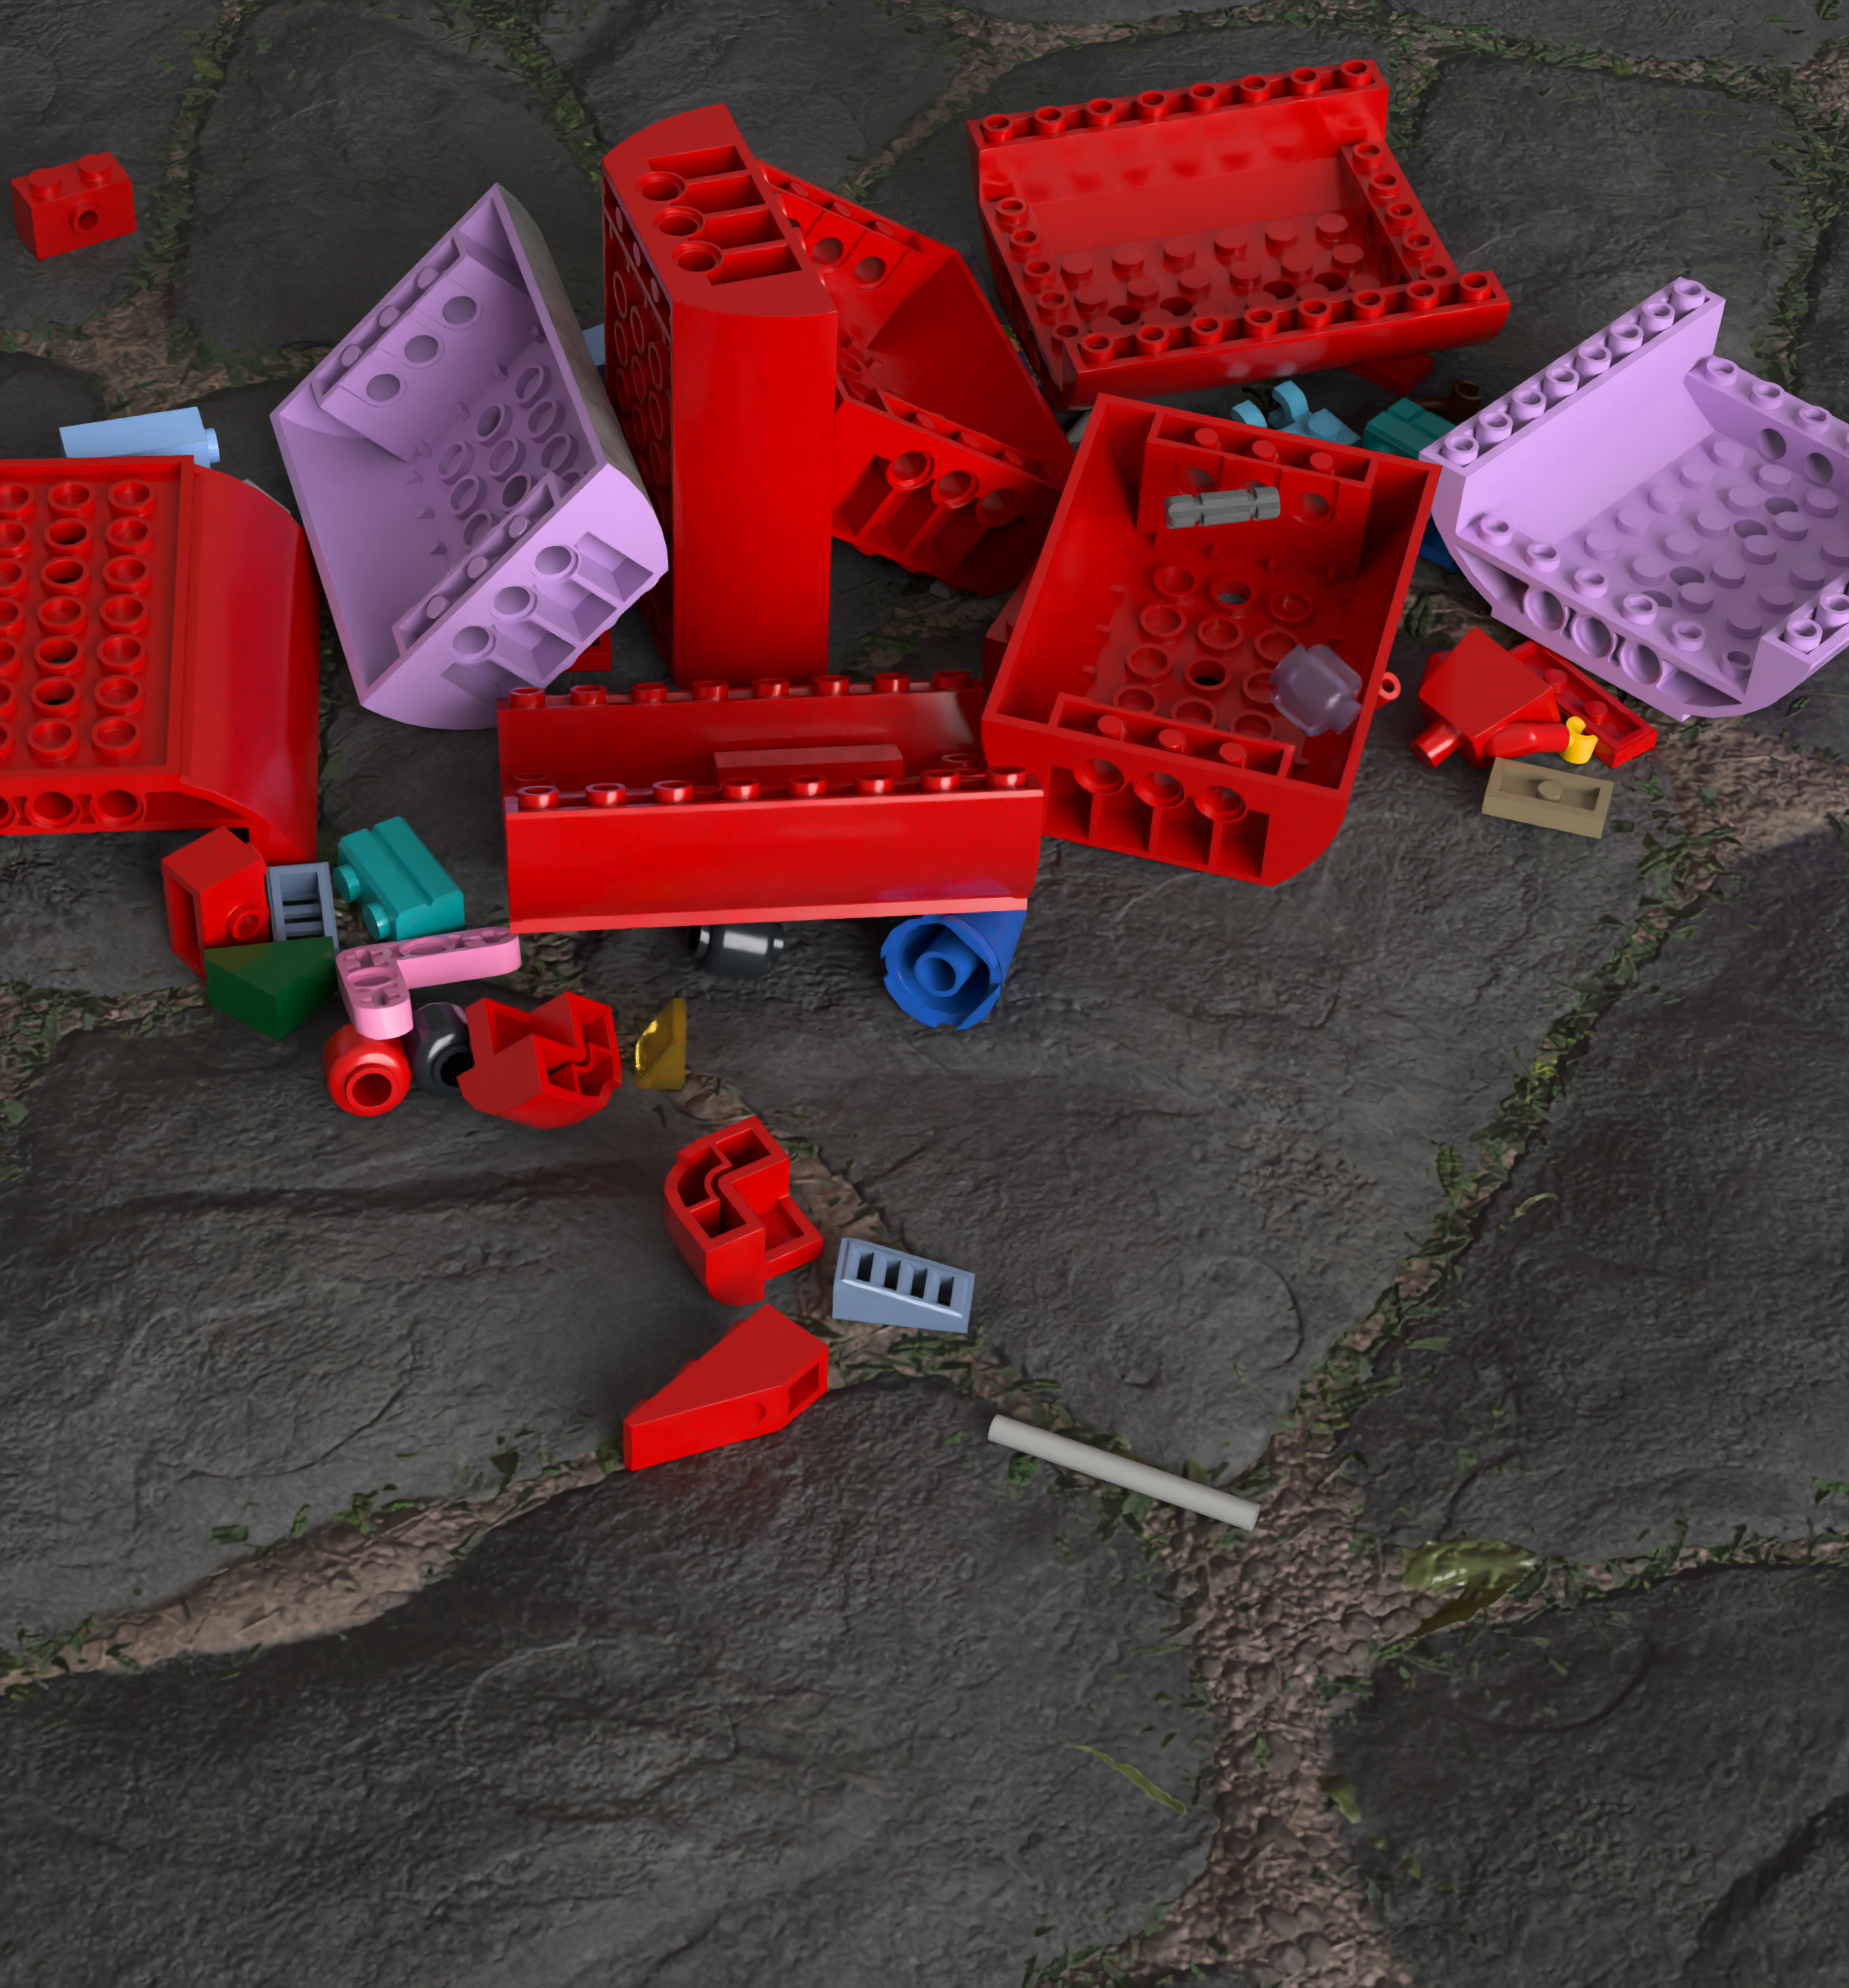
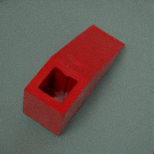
(738, 1390)

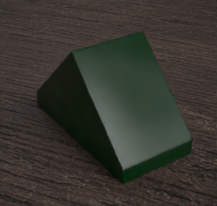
(272, 982)

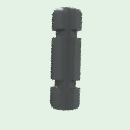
(1221, 507)

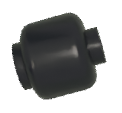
(735, 949)
(438, 1048)

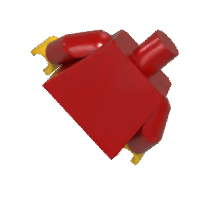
(1491, 707)

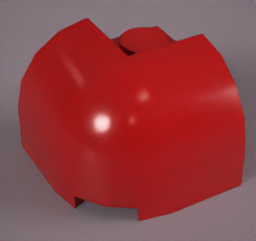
(542, 1064)
(735, 1213)

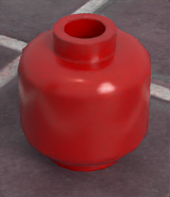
(365, 1073)

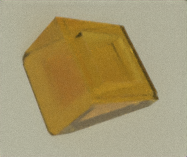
(663, 1050)

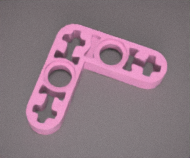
(378, 976)

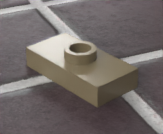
(1547, 798)

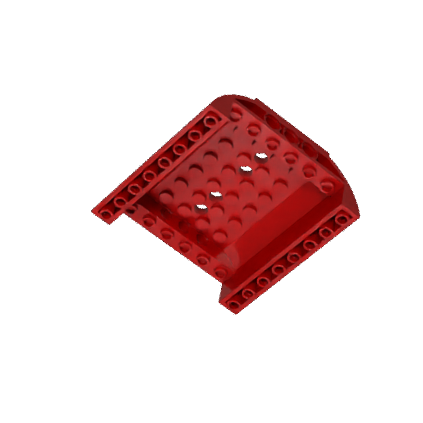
(1212, 213)
(183, 651)
(624, 830)

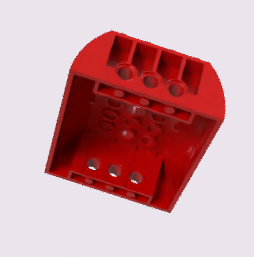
(934, 411)
(1130, 615)

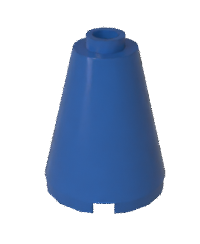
(951, 964)

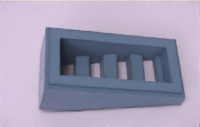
(301, 883)
(861, 1293)

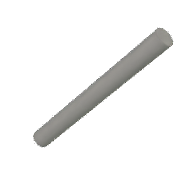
(1124, 1472)

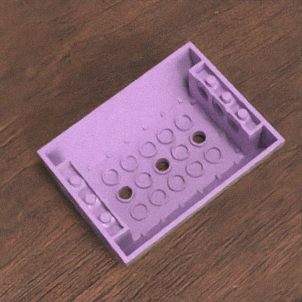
(468, 481)

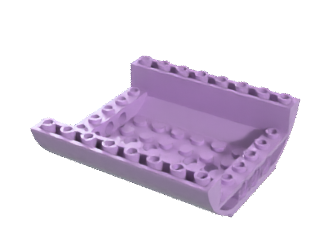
(1651, 473)

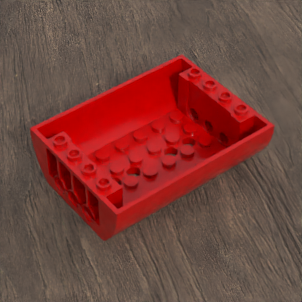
(723, 398)

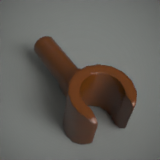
(1459, 405)

